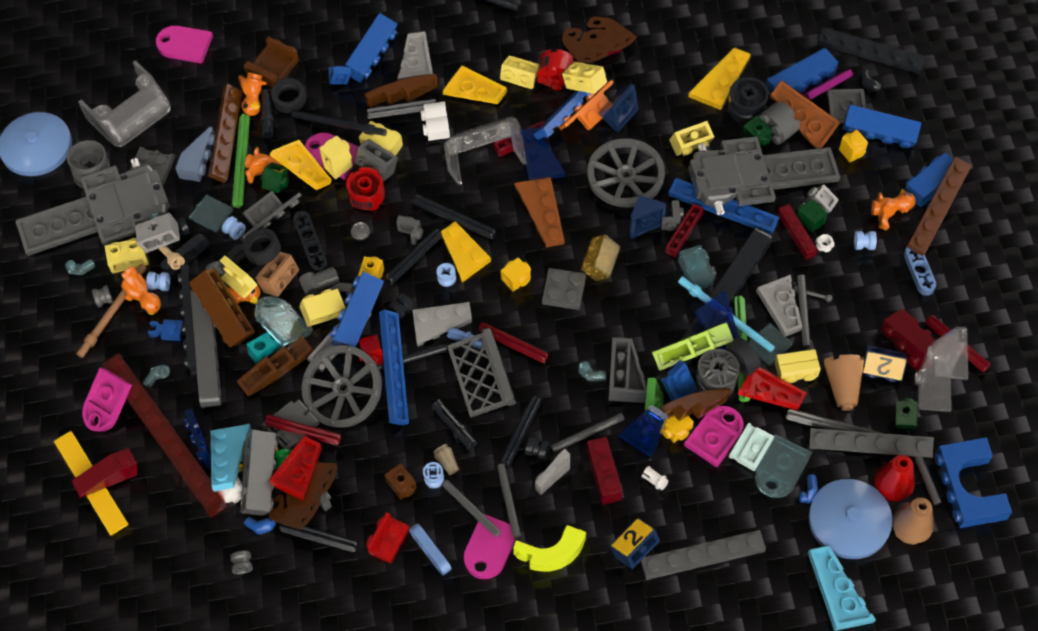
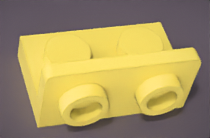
(519, 72)
(237, 278)

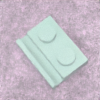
(751, 447)

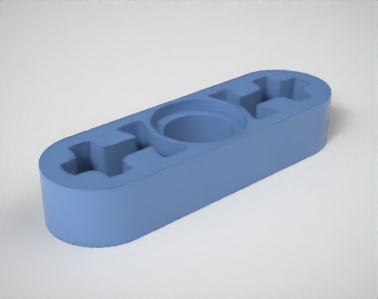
(919, 277)
(430, 549)

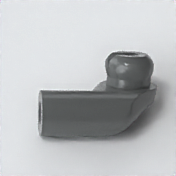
(347, 287)

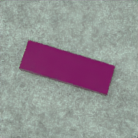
(826, 85)

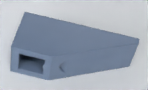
(195, 157)

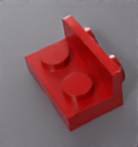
(387, 538)

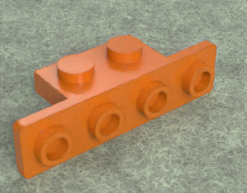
(589, 111)

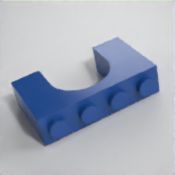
(969, 509)

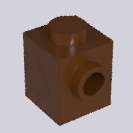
(401, 481)

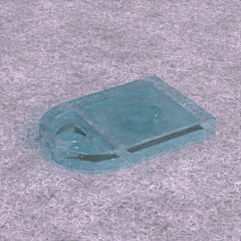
(281, 320)
(782, 465)

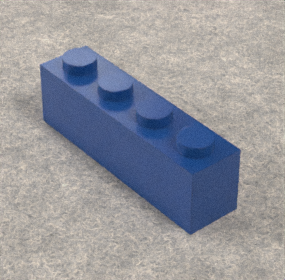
(370, 47)
(806, 72)
(881, 126)
(357, 310)

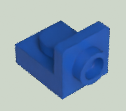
(339, 74)

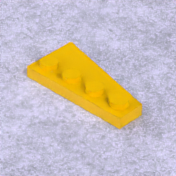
(716, 85)

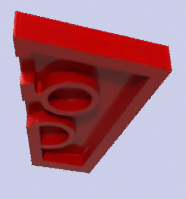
(771, 389)
(297, 469)

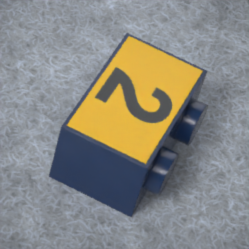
(884, 363)
(634, 543)

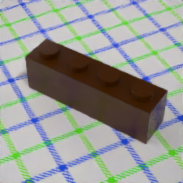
(221, 307)

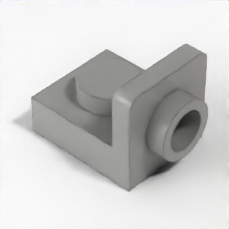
(823, 196)

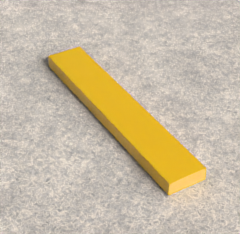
(100, 500)

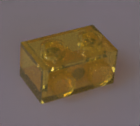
(600, 257)

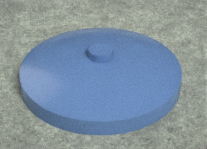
(35, 144)
(850, 518)

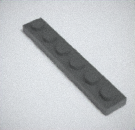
(871, 442)
(703, 555)

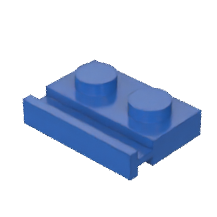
(679, 382)

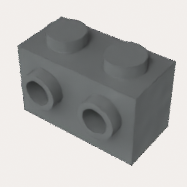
(377, 158)

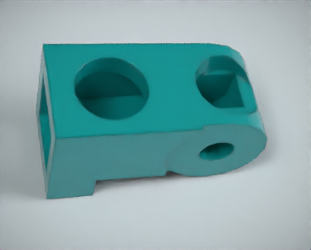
(262, 347)

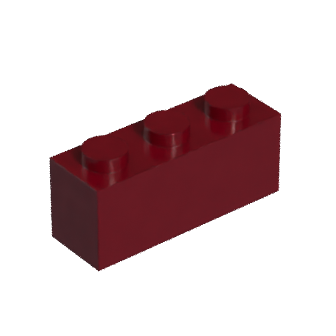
(604, 470)

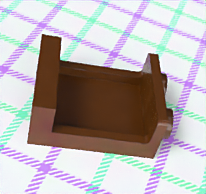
(273, 62)

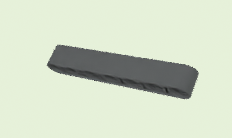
(206, 355)

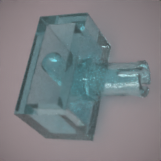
(697, 267)

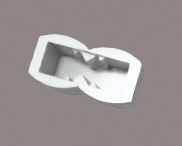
(436, 121)

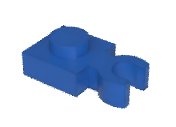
(168, 330)

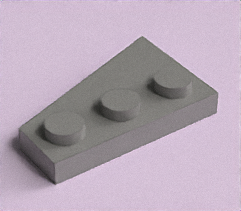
(416, 57)
(781, 304)
(437, 320)

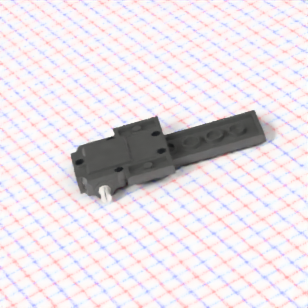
(751, 177)
(111, 208)

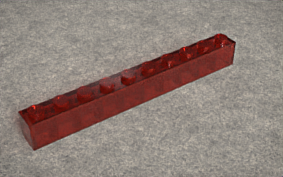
(168, 439)

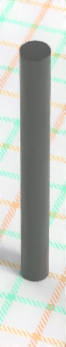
(803, 311)
(587, 432)
(508, 501)
(471, 508)

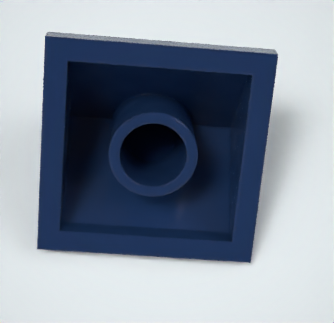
(620, 108)
(646, 216)

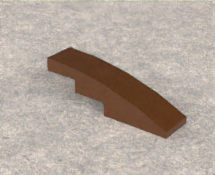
(407, 88)
(275, 367)
(696, 404)

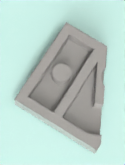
(553, 472)

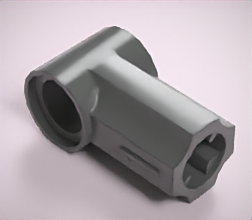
(314, 283)

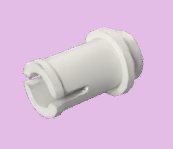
(655, 478)

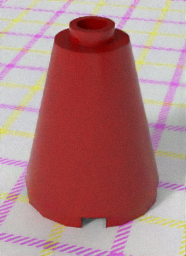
(895, 479)

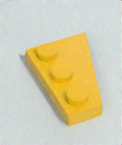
(474, 86)
(302, 163)
(465, 252)

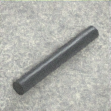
(927, 480)

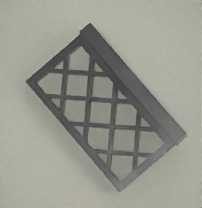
(495, 364)

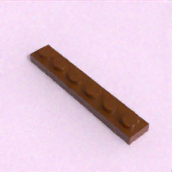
(225, 133)
(938, 206)

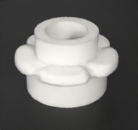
(827, 239)

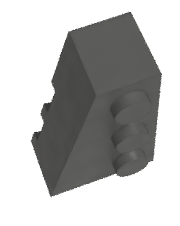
(626, 376)

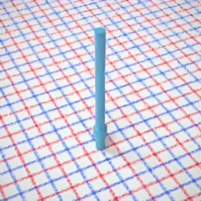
(696, 291)

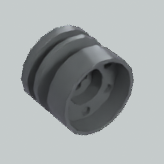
(86, 158)
(725, 374)

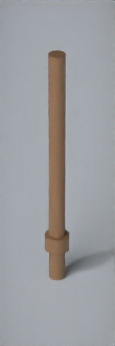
(91, 339)

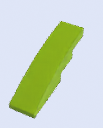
(692, 346)

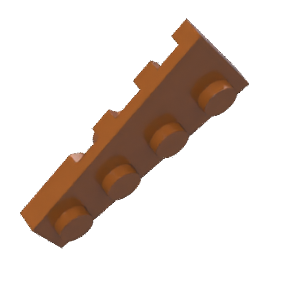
(814, 122)
(542, 207)

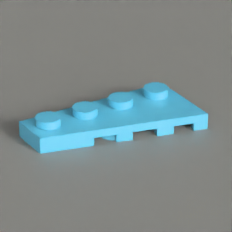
(226, 454)
(841, 599)

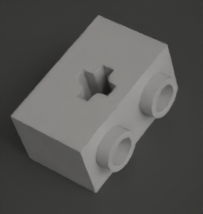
(157, 232)

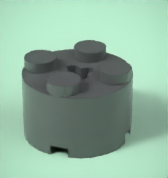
(781, 121)

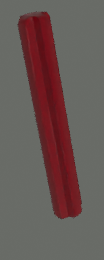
(515, 343)
(973, 356)
(303, 429)

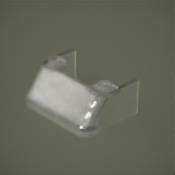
(133, 114)
(480, 136)
(944, 361)

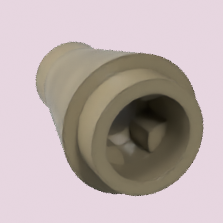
(446, 459)

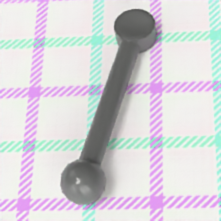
(828, 298)

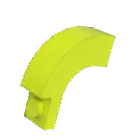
(554, 557)

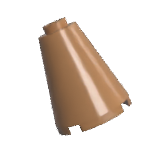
(845, 379)
(914, 521)

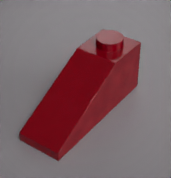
(106, 473)

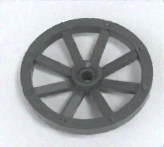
(625, 174)
(338, 385)

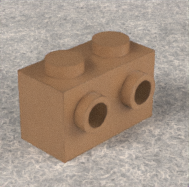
(277, 274)

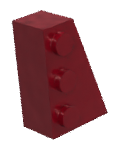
(908, 337)

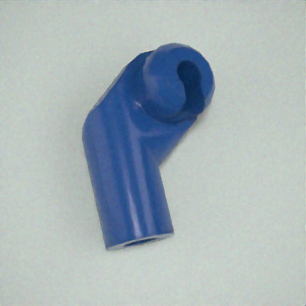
(811, 489)
(260, 526)

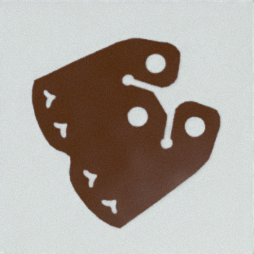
(604, 43)
(299, 509)

